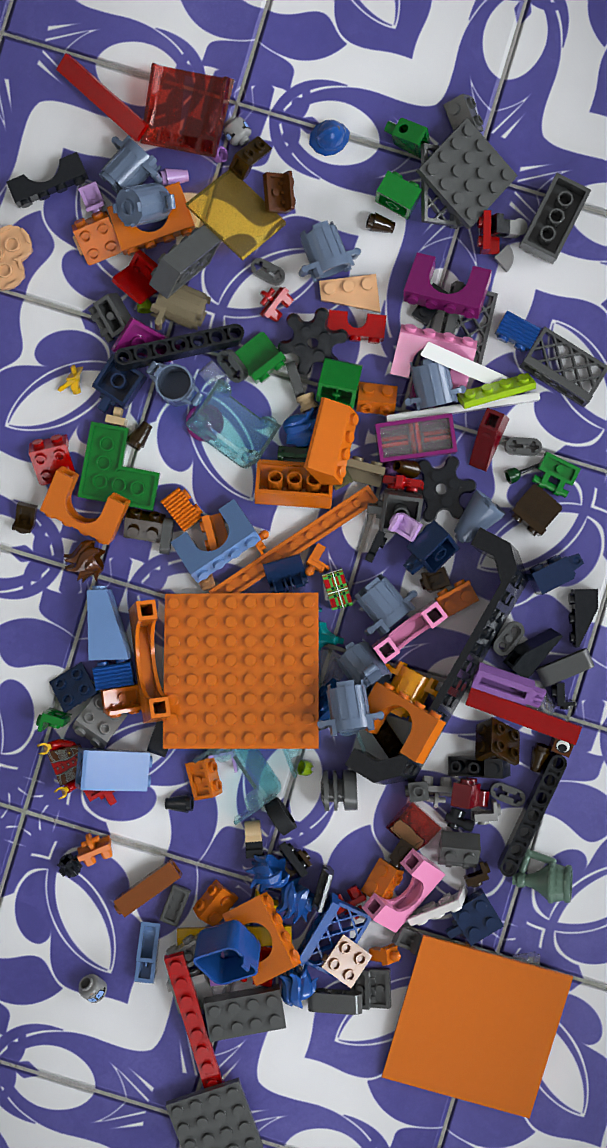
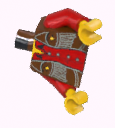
(63, 759)

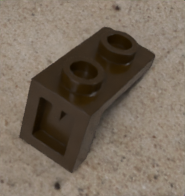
(248, 156)
(388, 740)

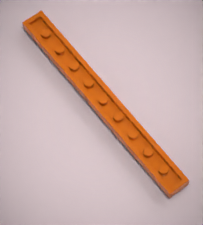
(299, 541)

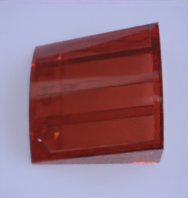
(186, 110)

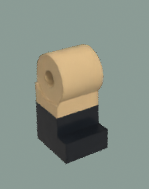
(253, 839)

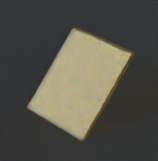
(235, 214)

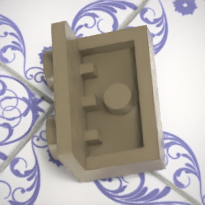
(365, 472)

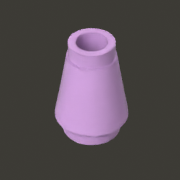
(172, 176)

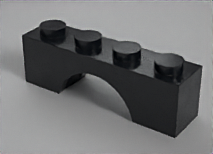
(70, 172)

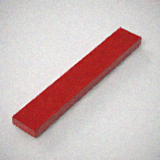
(102, 97)
(524, 716)

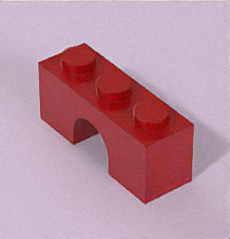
(372, 330)

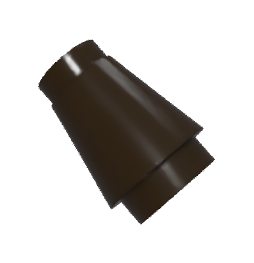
(379, 223)
(139, 436)
(408, 468)
(539, 756)

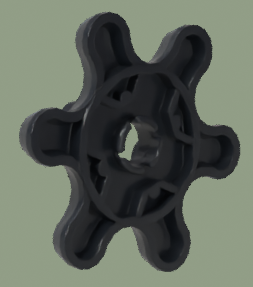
(317, 329)
(455, 488)

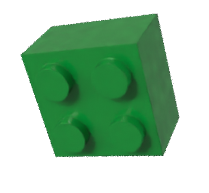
(398, 194)

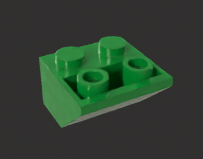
(339, 381)

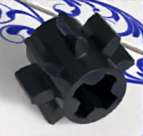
(69, 865)

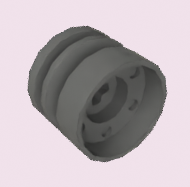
(339, 790)

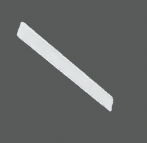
(461, 364)

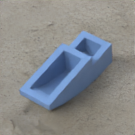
(147, 953)

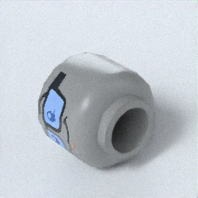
(237, 131)
(92, 988)

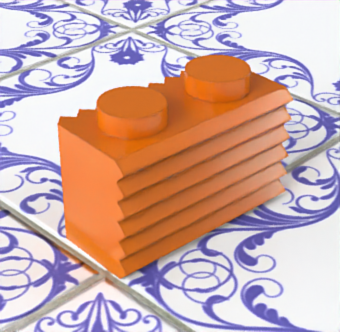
(182, 509)

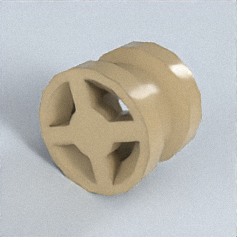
(307, 402)

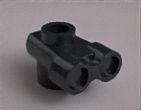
(456, 819)

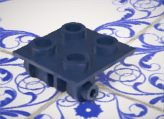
(285, 573)
(73, 687)

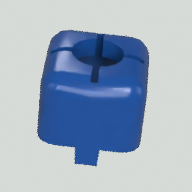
(239, 948)

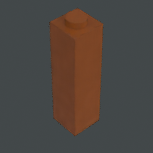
(147, 888)

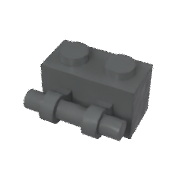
(110, 316)
(459, 849)

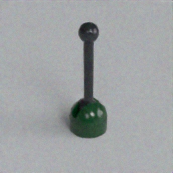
(513, 474)

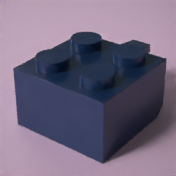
(117, 386)
(430, 549)
(554, 573)
(475, 919)

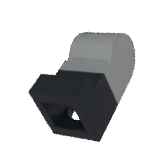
(507, 228)

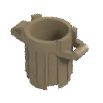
(183, 307)

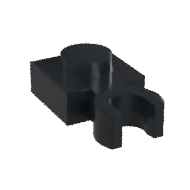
(379, 541)

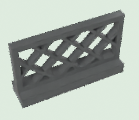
(426, 201)
(450, 320)
(553, 378)

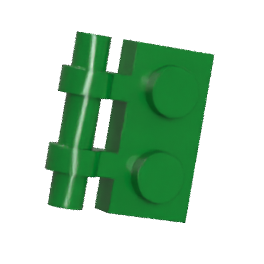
(559, 469)

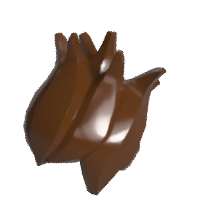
(85, 560)

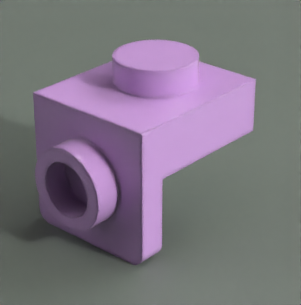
(92, 197)
(405, 526)

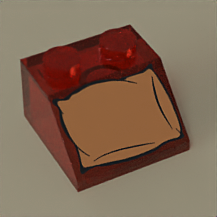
(414, 825)

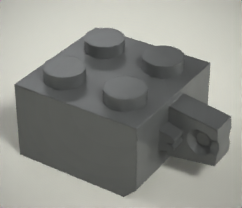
(393, 503)

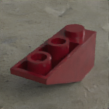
(488, 438)

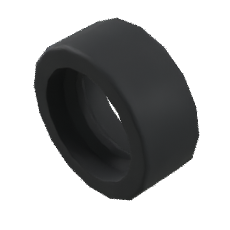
(280, 816)

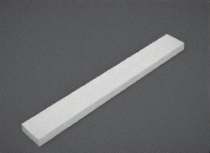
(456, 409)

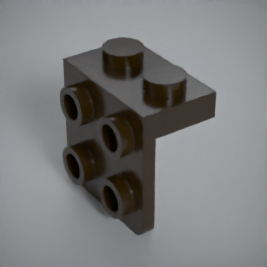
(536, 510)
(497, 740)

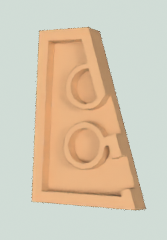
(352, 291)

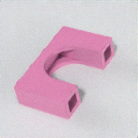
(414, 339)
(395, 640)
(396, 911)

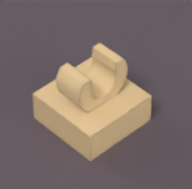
(116, 418)

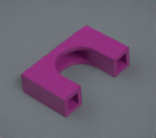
(466, 302)

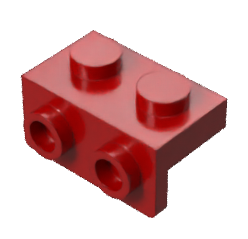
(487, 244)

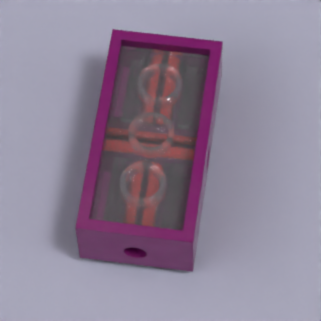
(415, 438)

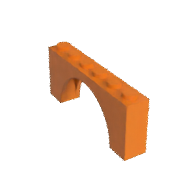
(153, 701)

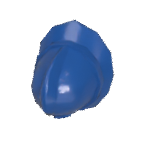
(329, 137)

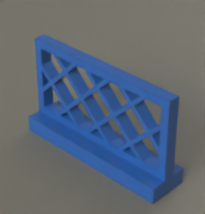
(321, 926)

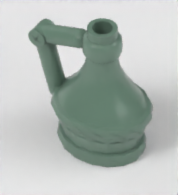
(552, 881)

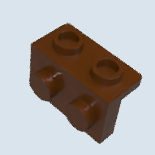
(279, 192)

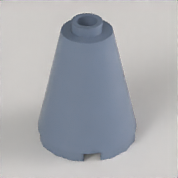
(478, 513)

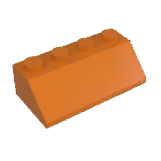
(331, 442)
(289, 485)

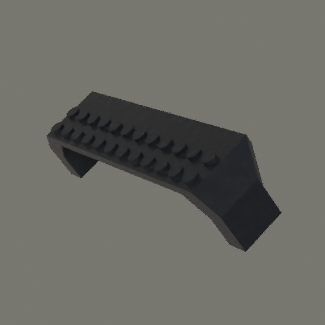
(513, 581)

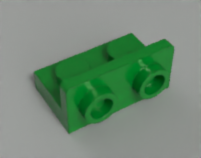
(52, 718)

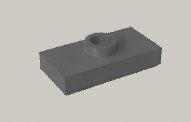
(175, 905)

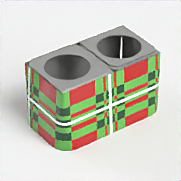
(337, 589)

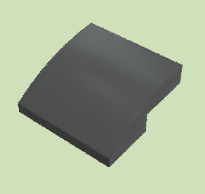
(323, 888)
(375, 988)

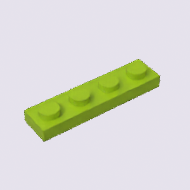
(496, 390)

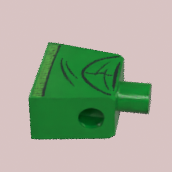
(408, 135)

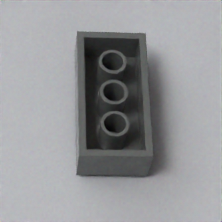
(555, 218)
(184, 261)
(244, 1012)

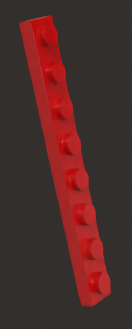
(193, 1019)

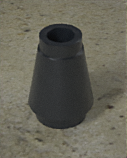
(180, 803)

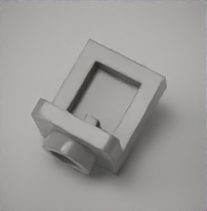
(484, 817)

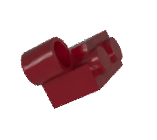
(468, 794)

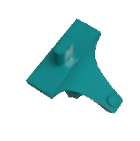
(327, 637)

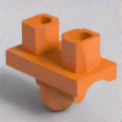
(94, 846)

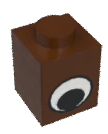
(560, 747)

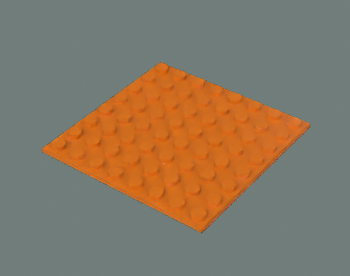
(241, 671)
(476, 1026)

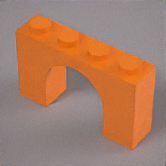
(178, 223)
(59, 506)
(425, 724)
(283, 955)

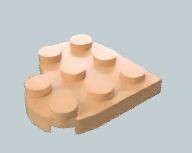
(14, 249)

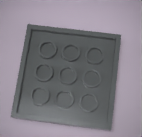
(466, 173)
(215, 1118)

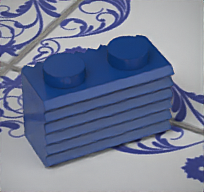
(517, 331)
(113, 675)

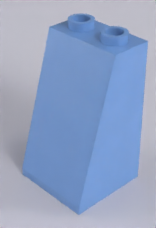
(105, 627)
(113, 770)

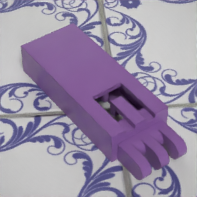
(500, 683)

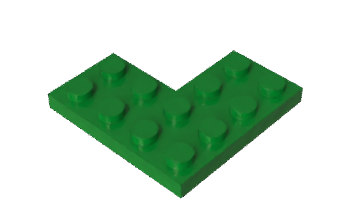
(105, 472)

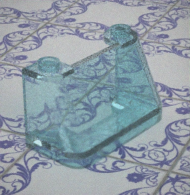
(232, 426)

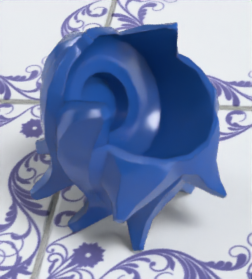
(299, 428)
(268, 872)
(295, 900)
(297, 986)

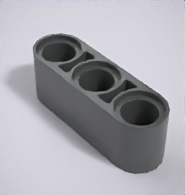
(565, 667)
(335, 1001)

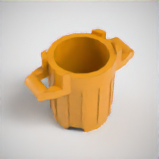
(411, 683)

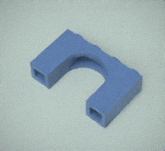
(240, 538)

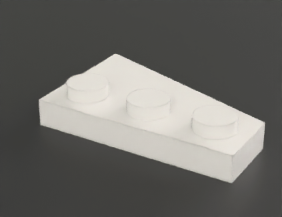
(437, 910)

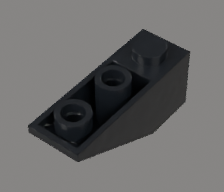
(584, 608)
(529, 654)
(470, 767)

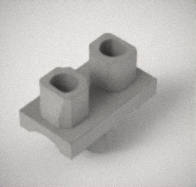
(444, 789)

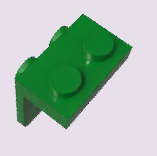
(260, 357)

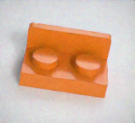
(457, 598)
(204, 778)

